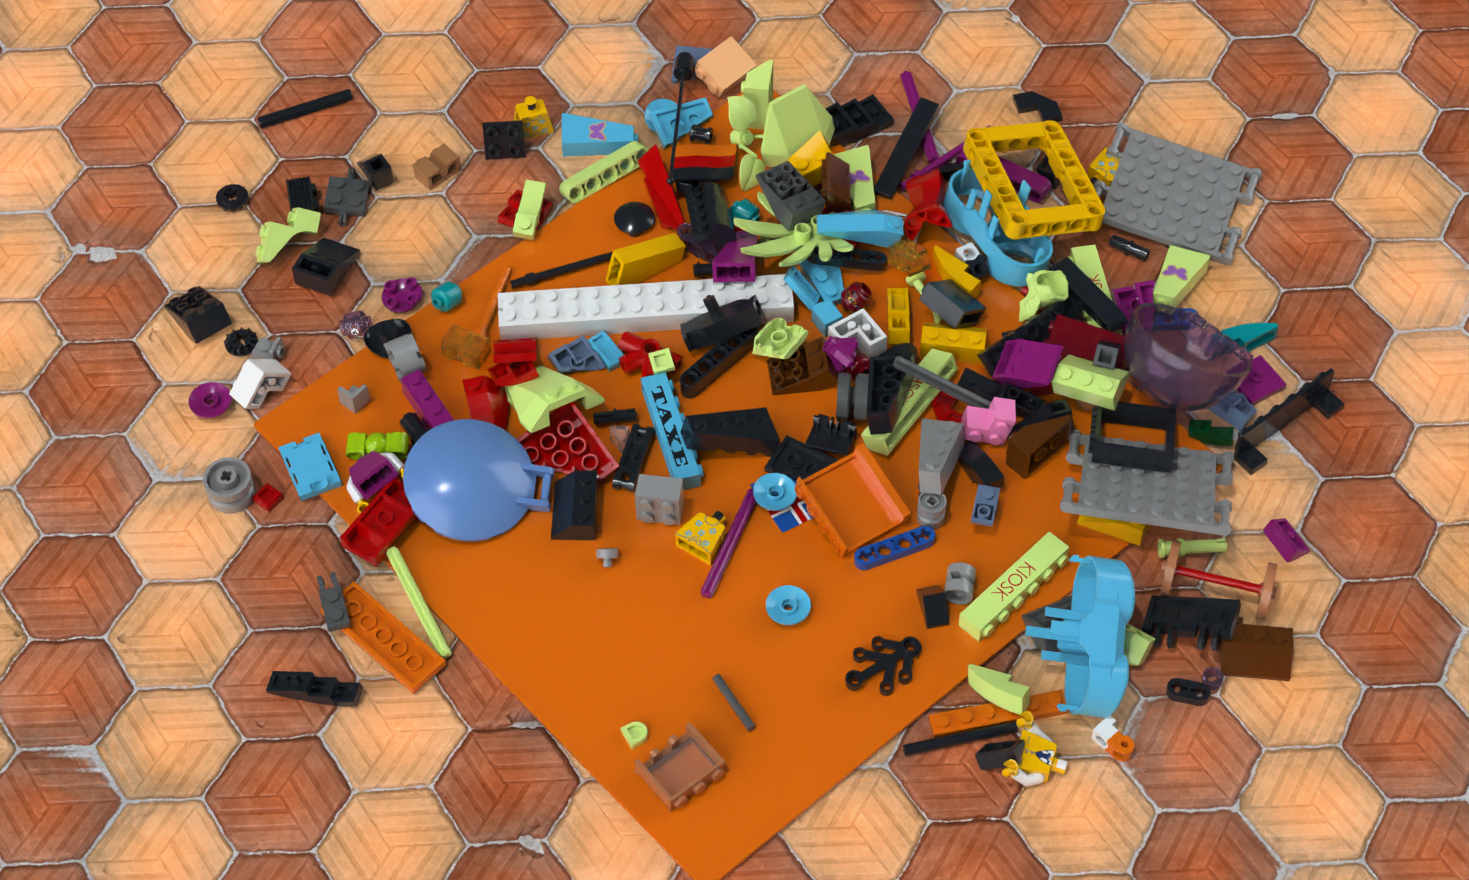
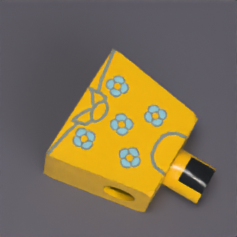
(534, 117)
(1103, 168)
(702, 536)

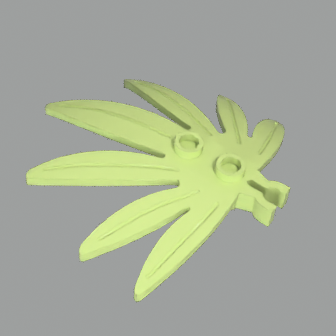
(802, 237)

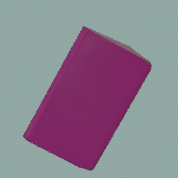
(1285, 539)

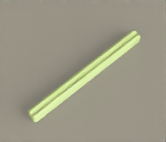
(418, 602)

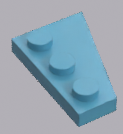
(691, 113)
(825, 280)

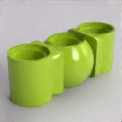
(361, 444)

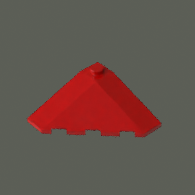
(569, 444)

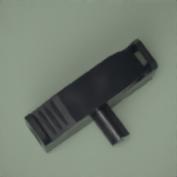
(721, 322)

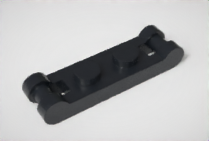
(633, 457)

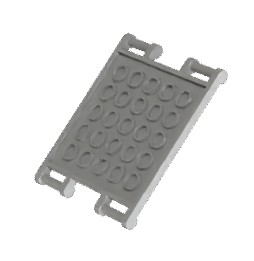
(1175, 194)
(1151, 497)

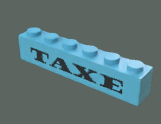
(668, 423)

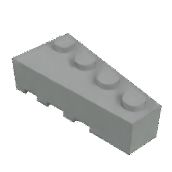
(939, 451)

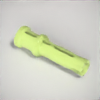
(1192, 546)

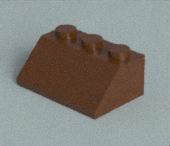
(1258, 652)

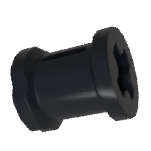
(706, 136)

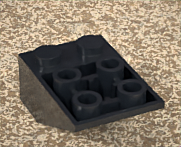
(324, 265)
(198, 314)

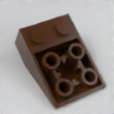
(835, 183)
(805, 371)

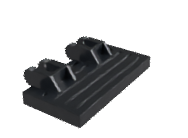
(1187, 616)

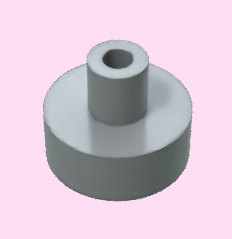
(607, 555)

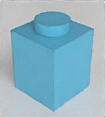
(824, 315)

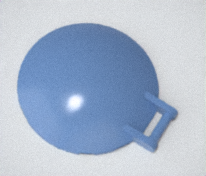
(472, 480)

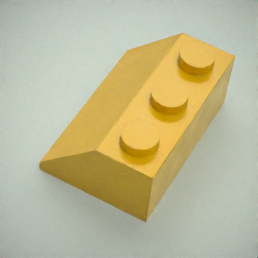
(962, 342)

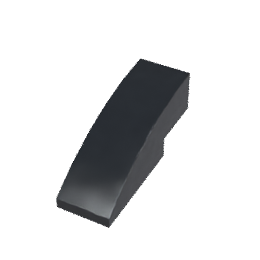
(980, 466)

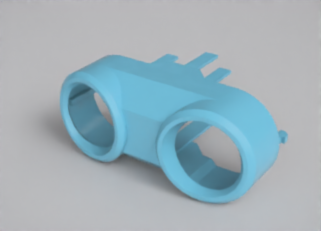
(991, 235)
(1093, 636)

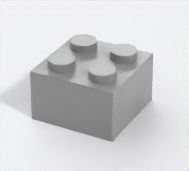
(659, 499)

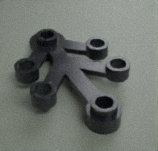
(884, 661)

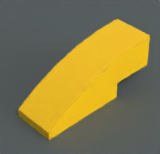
(956, 270)
(898, 315)

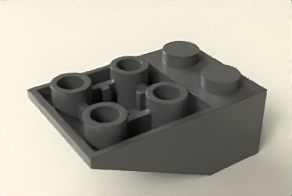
(790, 195)

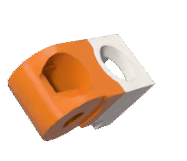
(1112, 740)

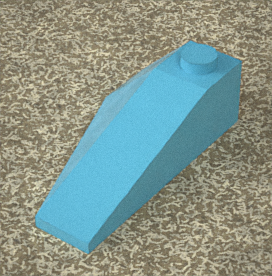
(862, 226)

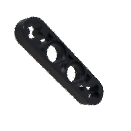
(869, 259)

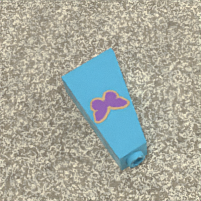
(593, 136)

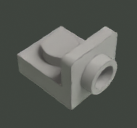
(269, 349)

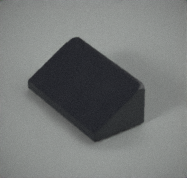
(995, 754)

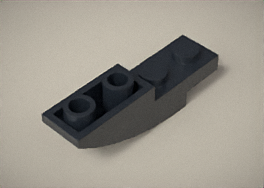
(988, 389)

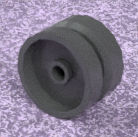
(852, 396)

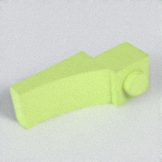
(529, 210)

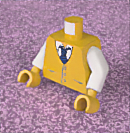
(1037, 756)

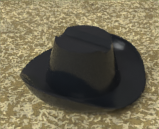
(384, 332)

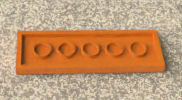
(389, 640)

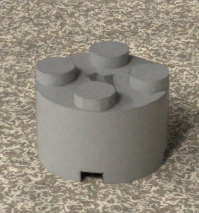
(405, 355)

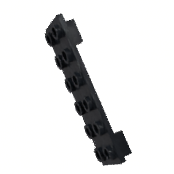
(1311, 394)

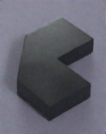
(1032, 101)

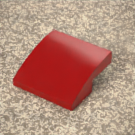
(508, 215)
(515, 350)
(512, 375)

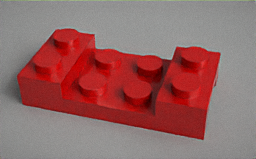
(379, 524)

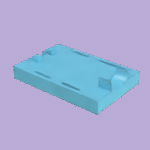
(310, 466)

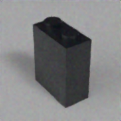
(952, 303)

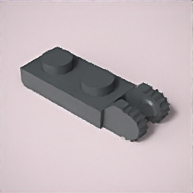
(333, 604)

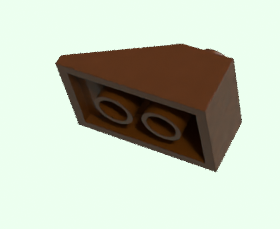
(1036, 444)

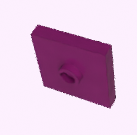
(1261, 382)

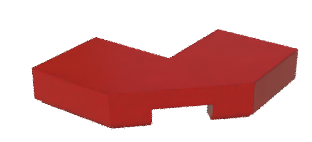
(942, 408)

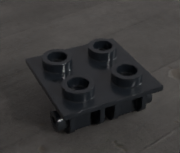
(503, 139)
(831, 436)

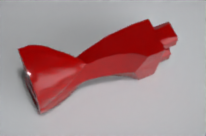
(926, 196)

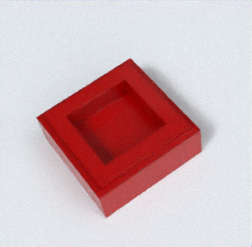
(267, 497)

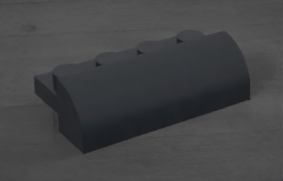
(710, 214)

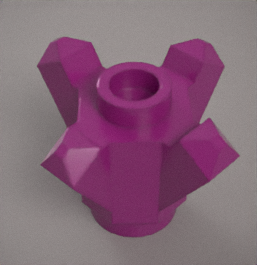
(841, 351)

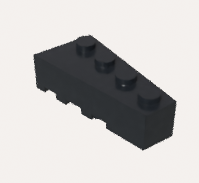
(886, 393)

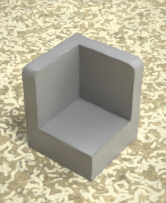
(354, 398)

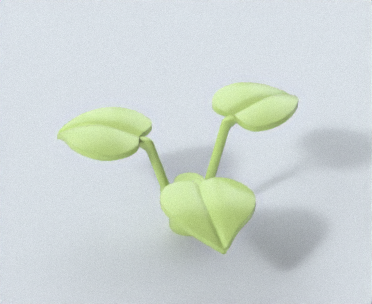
(740, 115)

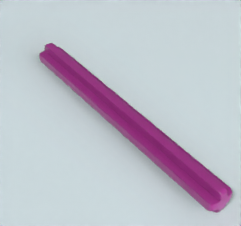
(913, 98)
(728, 545)

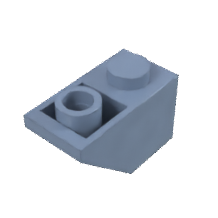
(985, 505)

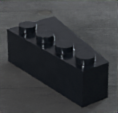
(731, 431)

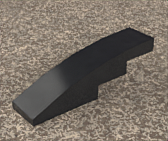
(314, 689)

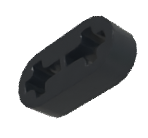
(1188, 692)

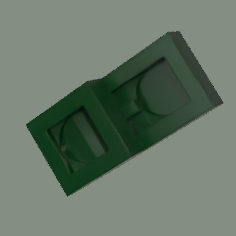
(1203, 431)

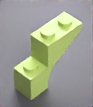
(277, 235)

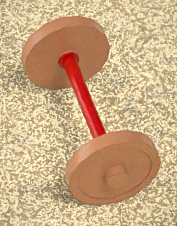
(1265, 590)

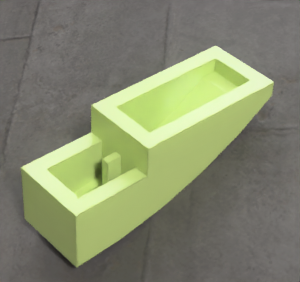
(999, 688)

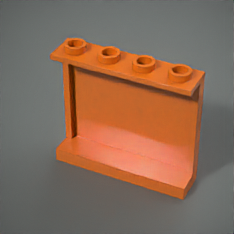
(852, 501)

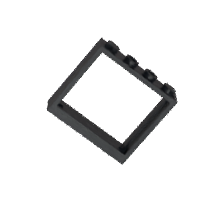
(1132, 456)

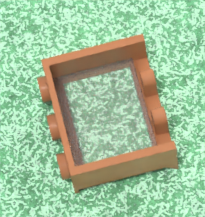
(681, 768)

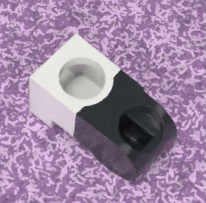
(973, 258)

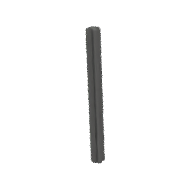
(940, 383)

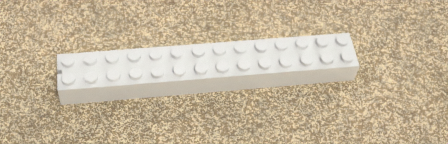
(631, 306)

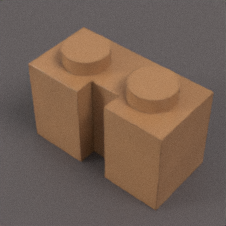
(438, 167)

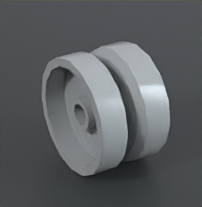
(229, 485)

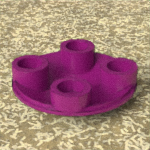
(402, 294)

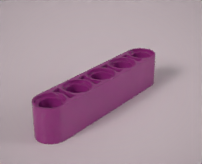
(1039, 184)

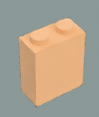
(724, 67)

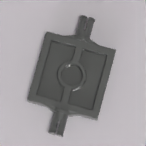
(346, 196)

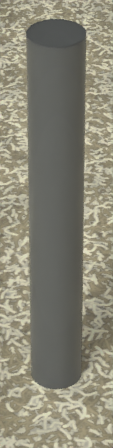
(734, 703)

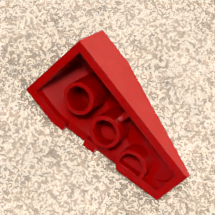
(486, 401)

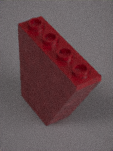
(1079, 341)

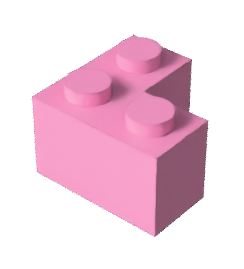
(989, 424)

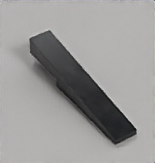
(906, 148)

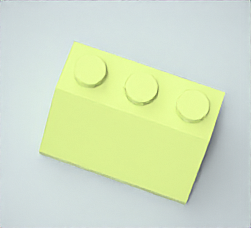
(759, 91)
(1089, 382)

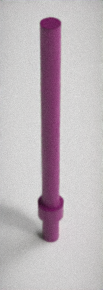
(940, 161)

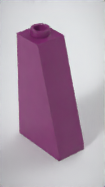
(733, 265)

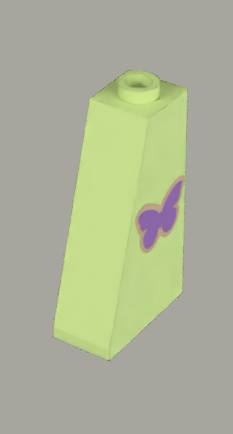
(860, 178)
(1179, 275)

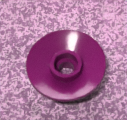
(208, 394)

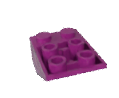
(1027, 363)

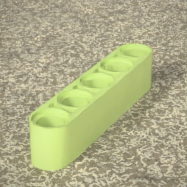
(596, 175)

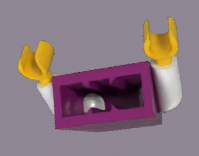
(371, 475)

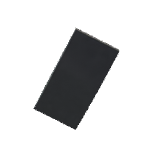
(858, 119)

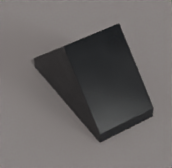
(933, 606)

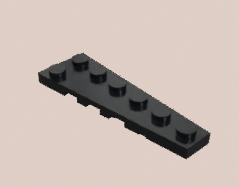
(1032, 330)

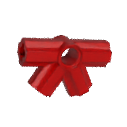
(638, 354)

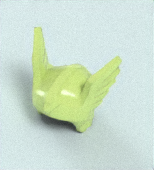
(1044, 290)

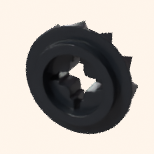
(230, 191)
(237, 348)

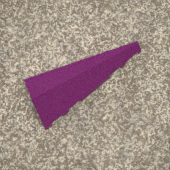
(1130, 297)

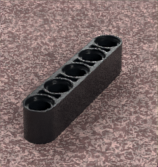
(1091, 297)
(716, 362)

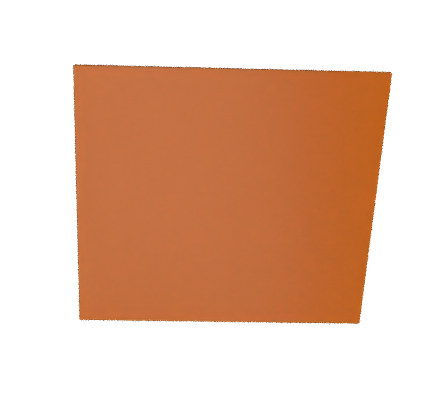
(638, 637)

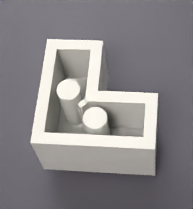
(863, 328)
(257, 379)

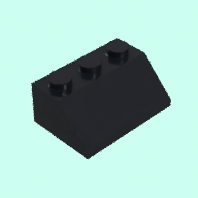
(575, 506)

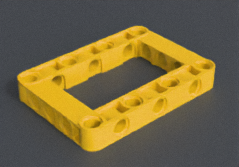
(1085, 206)

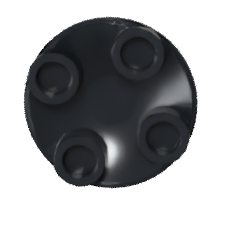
(634, 218)

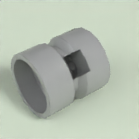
(931, 510)
(960, 583)

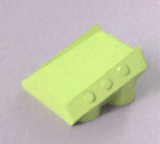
(778, 339)

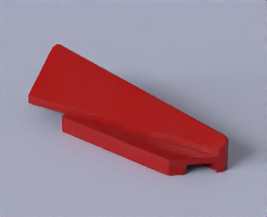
(659, 191)

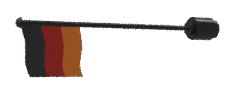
(697, 160)

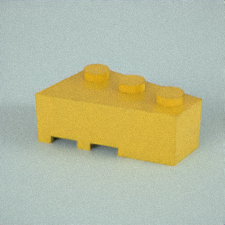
(809, 158)

